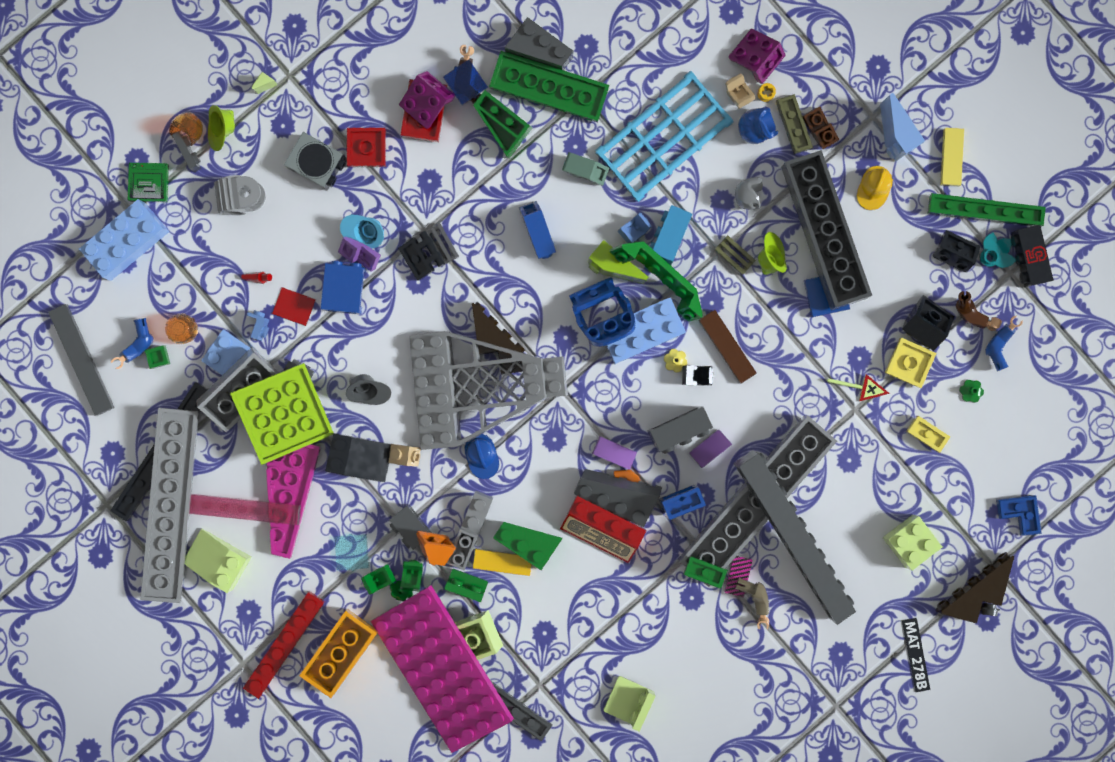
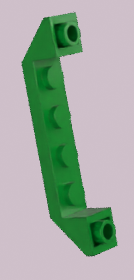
(689, 305)

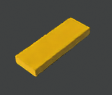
(501, 562)

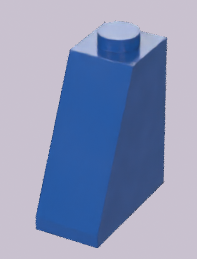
(537, 230)

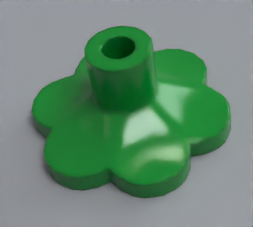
(967, 391)
(399, 594)

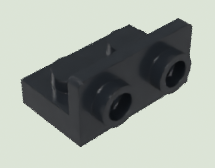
(957, 251)

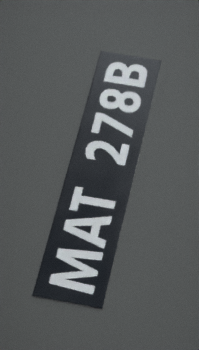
(916, 655)

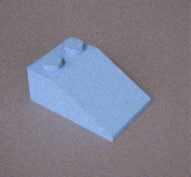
(899, 130)

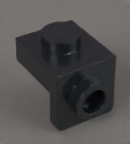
(697, 375)

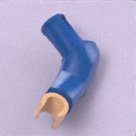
(998, 342)
(139, 345)

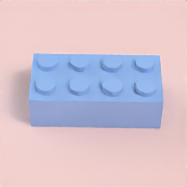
(124, 240)
(653, 327)

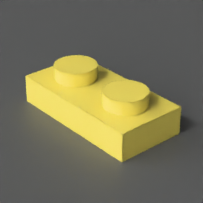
(928, 434)

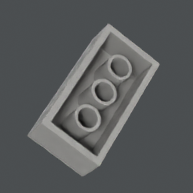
(217, 400)

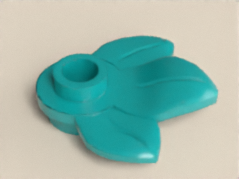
(998, 250)

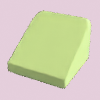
(263, 83)

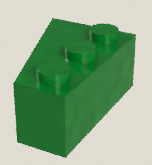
(504, 124)
(527, 543)

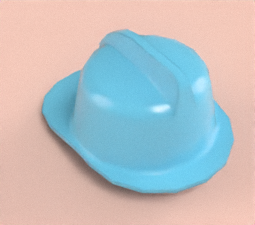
(363, 229)

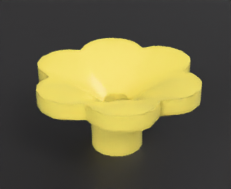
(670, 360)

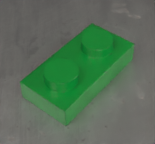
(705, 572)

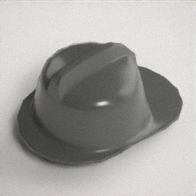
(367, 391)

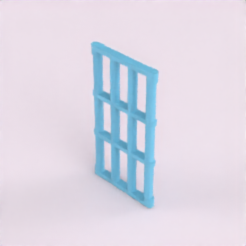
(672, 117)

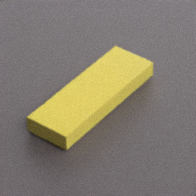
(952, 157)

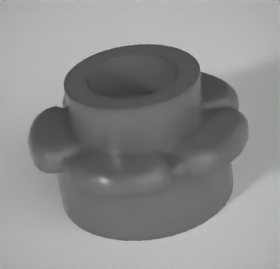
(989, 609)

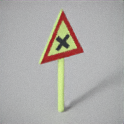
(869, 389)

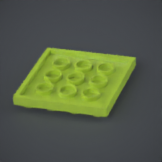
(282, 413)

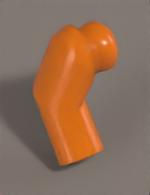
(629, 474)

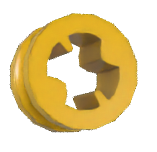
(765, 98)

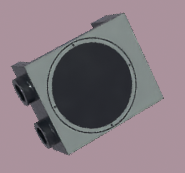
(315, 161)

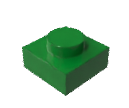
(157, 357)

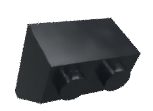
(928, 323)

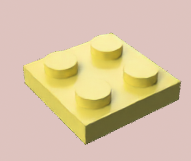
(910, 362)

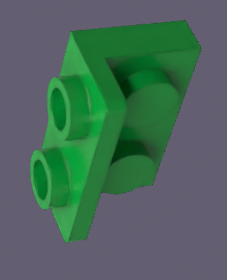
(466, 585)

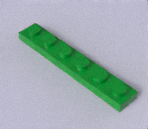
(986, 210)

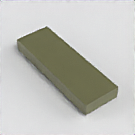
(794, 124)

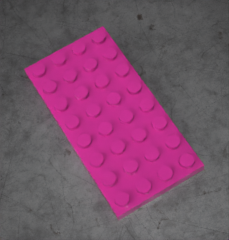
(442, 669)

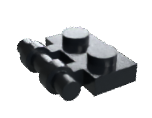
(416, 257)

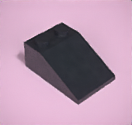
(358, 457)

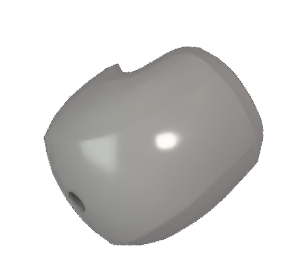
(746, 193)

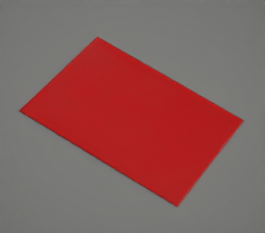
(294, 306)

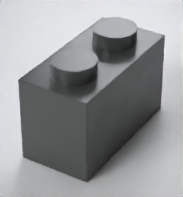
(407, 524)

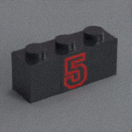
(1031, 256)

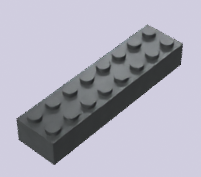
(826, 230)

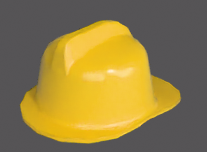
(874, 188)

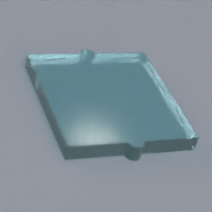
(351, 552)

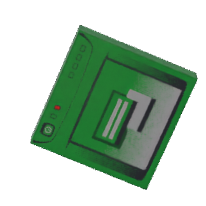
(148, 182)

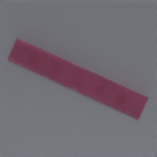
(245, 509)

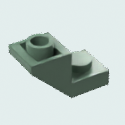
(585, 168)

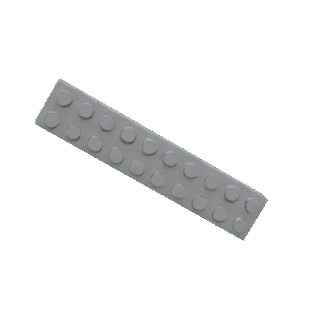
(742, 514)

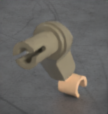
(759, 596)

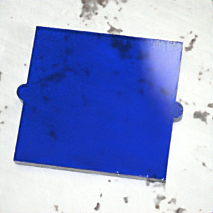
(465, 82)

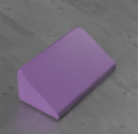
(710, 448)

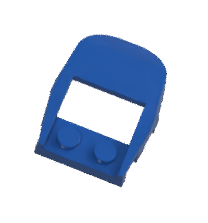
(610, 329)

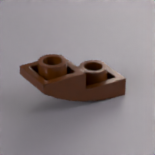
(820, 128)

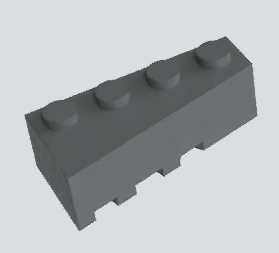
(618, 495)

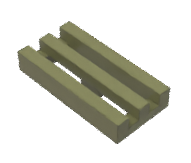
(723, 244)

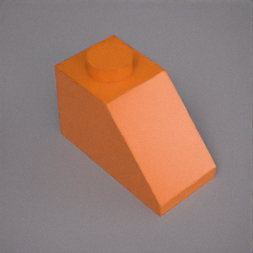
(435, 547)

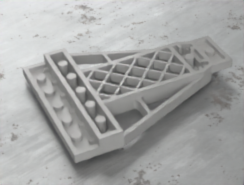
(437, 382)

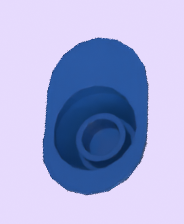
(482, 457)

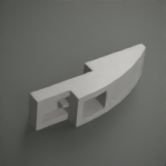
(470, 530)

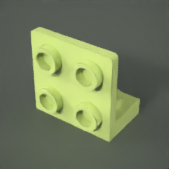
(629, 702)

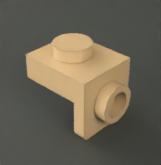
(739, 91)
(404, 455)

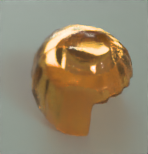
(189, 124)
(181, 328)

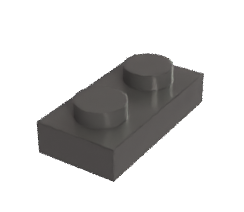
(191, 158)

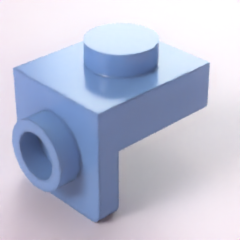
(635, 228)
(260, 328)

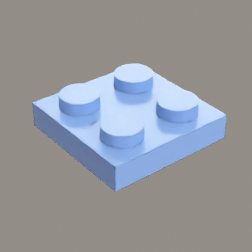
(224, 352)

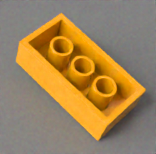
(339, 653)

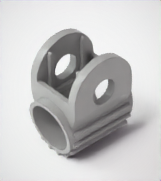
(231, 193)

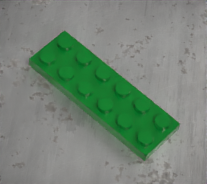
(549, 86)

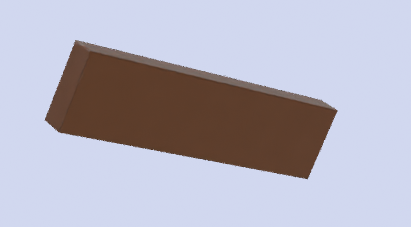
(727, 346)

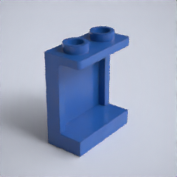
(342, 288)

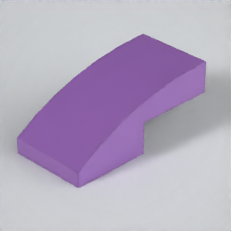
(357, 251)
(614, 453)

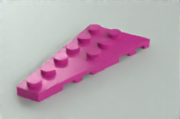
(289, 483)

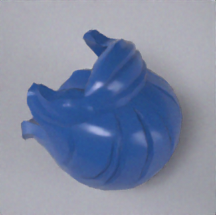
(757, 125)

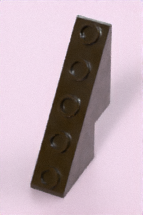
(488, 332)
(985, 587)

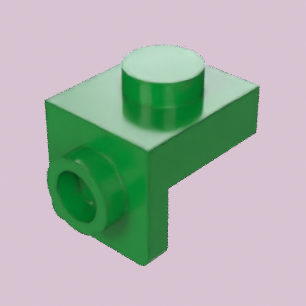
(411, 575)
(378, 579)

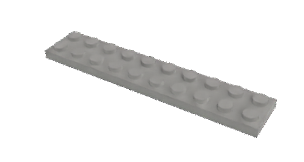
(169, 505)

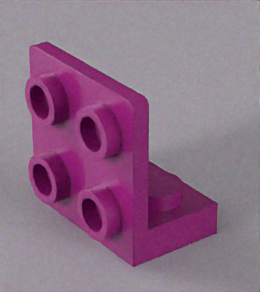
(758, 54)
(426, 98)

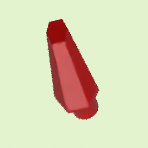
(258, 277)

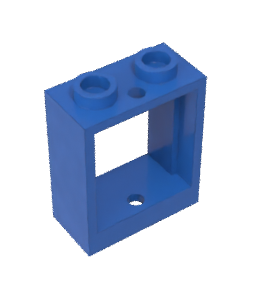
(685, 502)

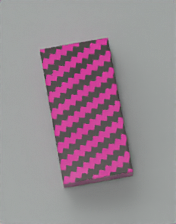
(740, 568)

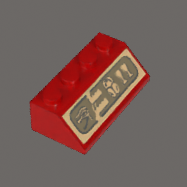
(603, 529)

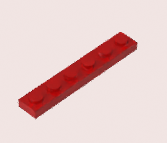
(283, 645)

